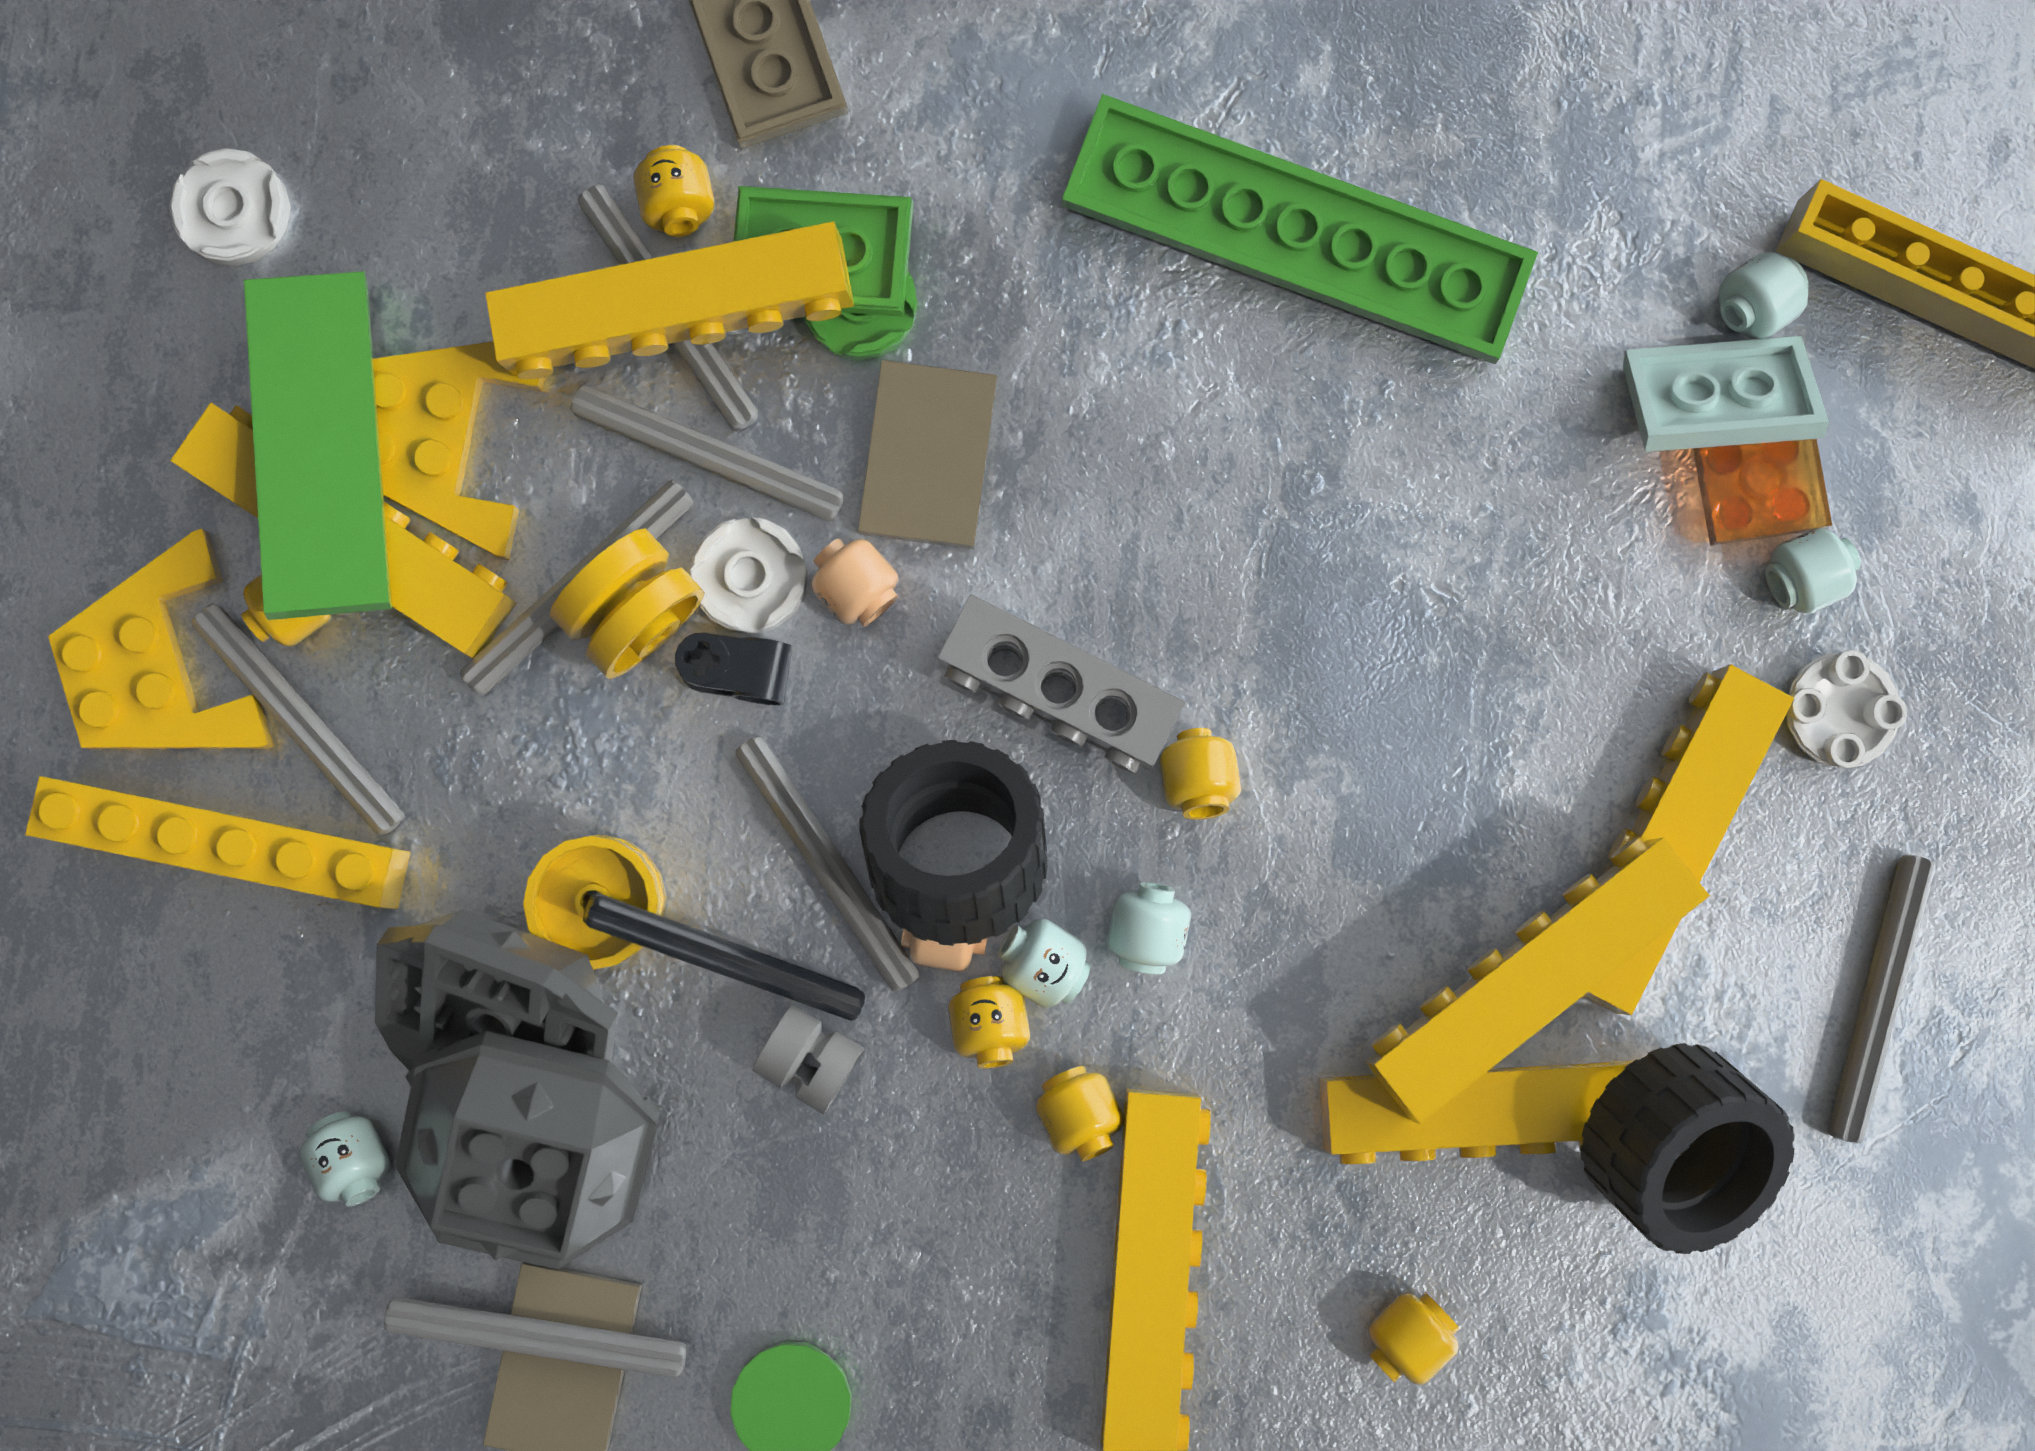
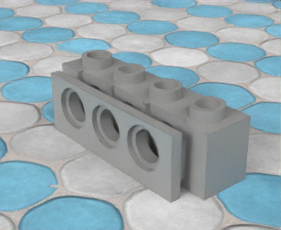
(988, 629)

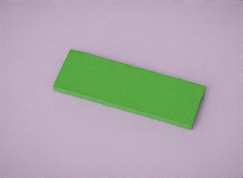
(316, 446)

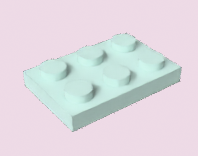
(1724, 394)

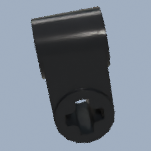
(746, 669)

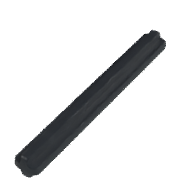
(723, 956)

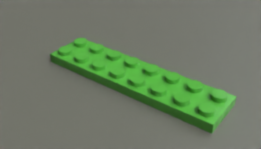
(1299, 229)

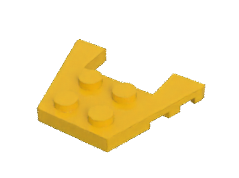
(425, 437)
(129, 672)

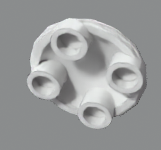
(1844, 709)

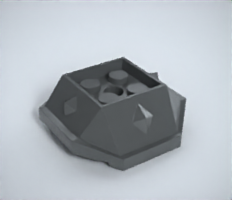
(484, 976)
(524, 1148)

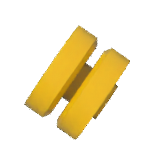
(626, 603)
(559, 895)

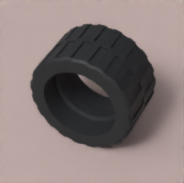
(943, 781)
(1719, 1180)

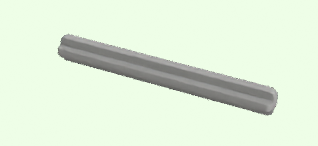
(702, 359)
(707, 452)
(535, 623)
(298, 719)
(827, 863)
(1881, 998)
(535, 1337)

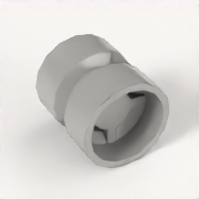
(790, 1046)

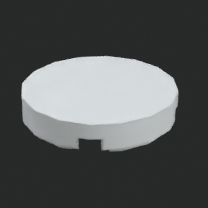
(230, 207)
(749, 575)

